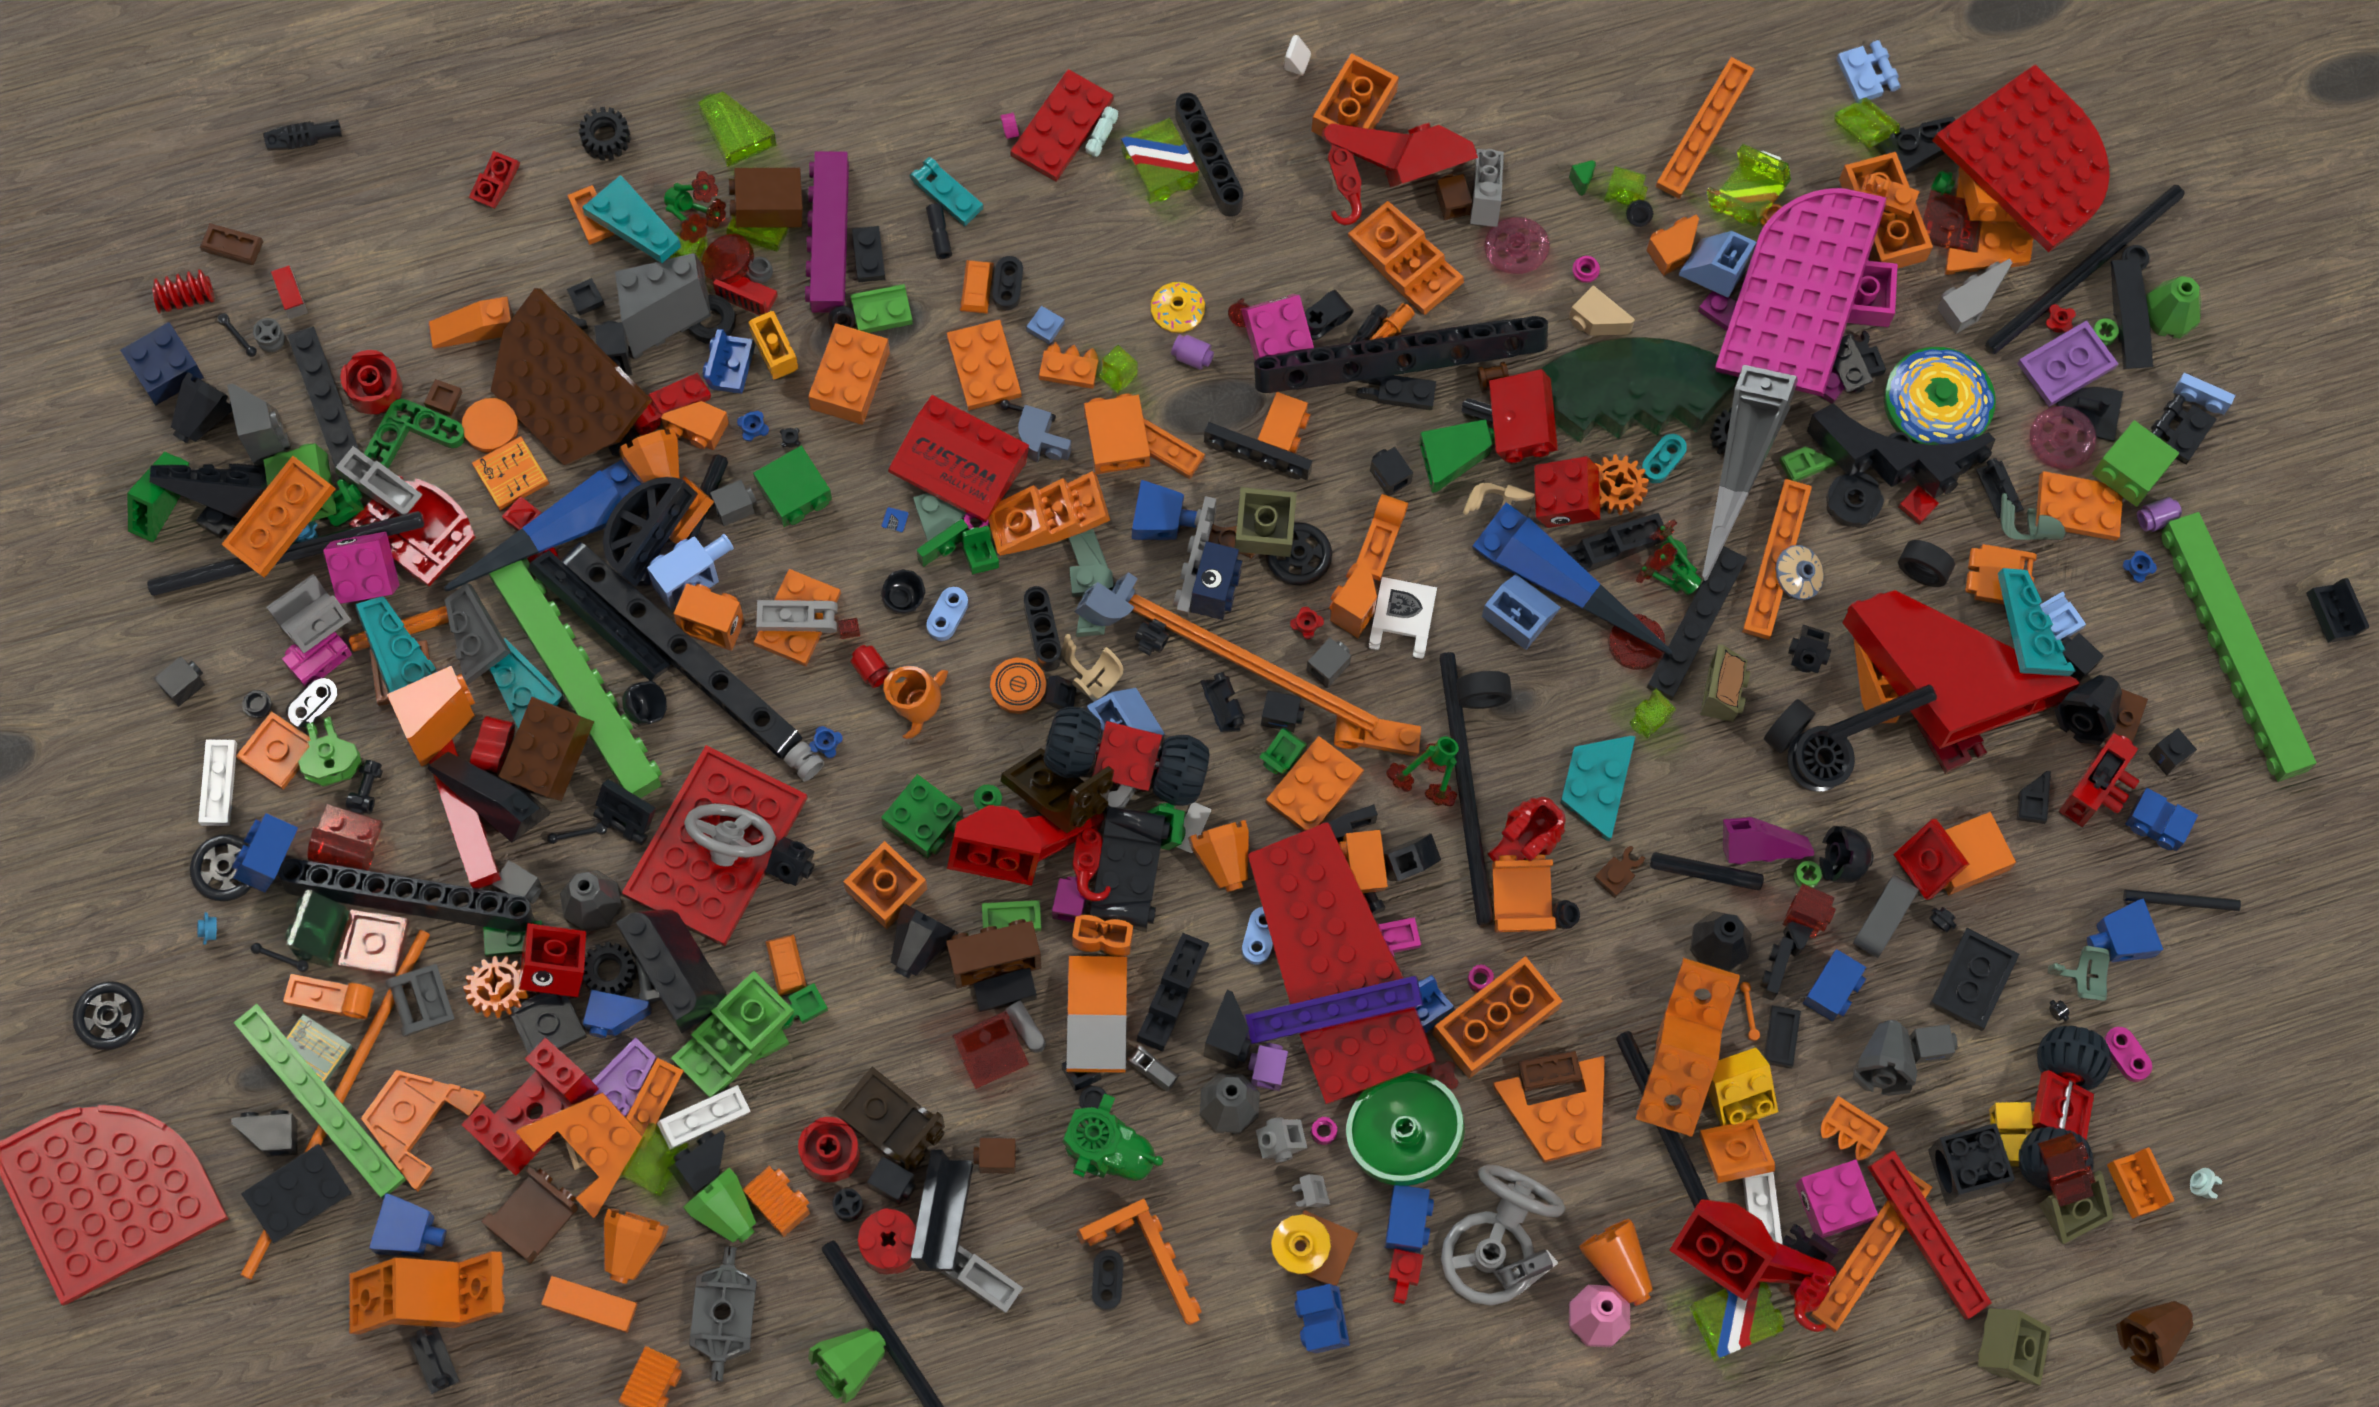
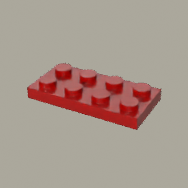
(1061, 125)

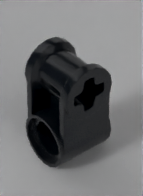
(1327, 314)

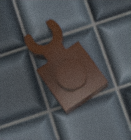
(1617, 874)

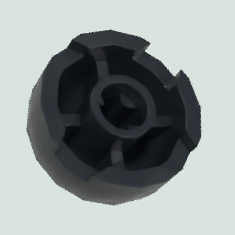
(1846, 855)

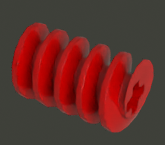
(182, 291)

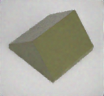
(2080, 1216)

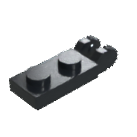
(1400, 391)

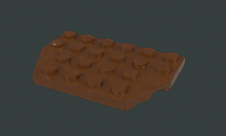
(563, 382)

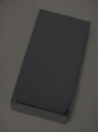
(1005, 990)

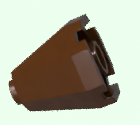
(2155, 1334)

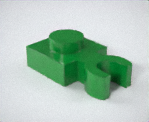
(806, 1004)

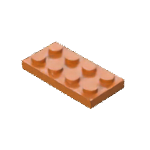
(278, 516)

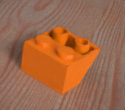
(1355, 601)

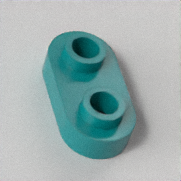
(1662, 459)

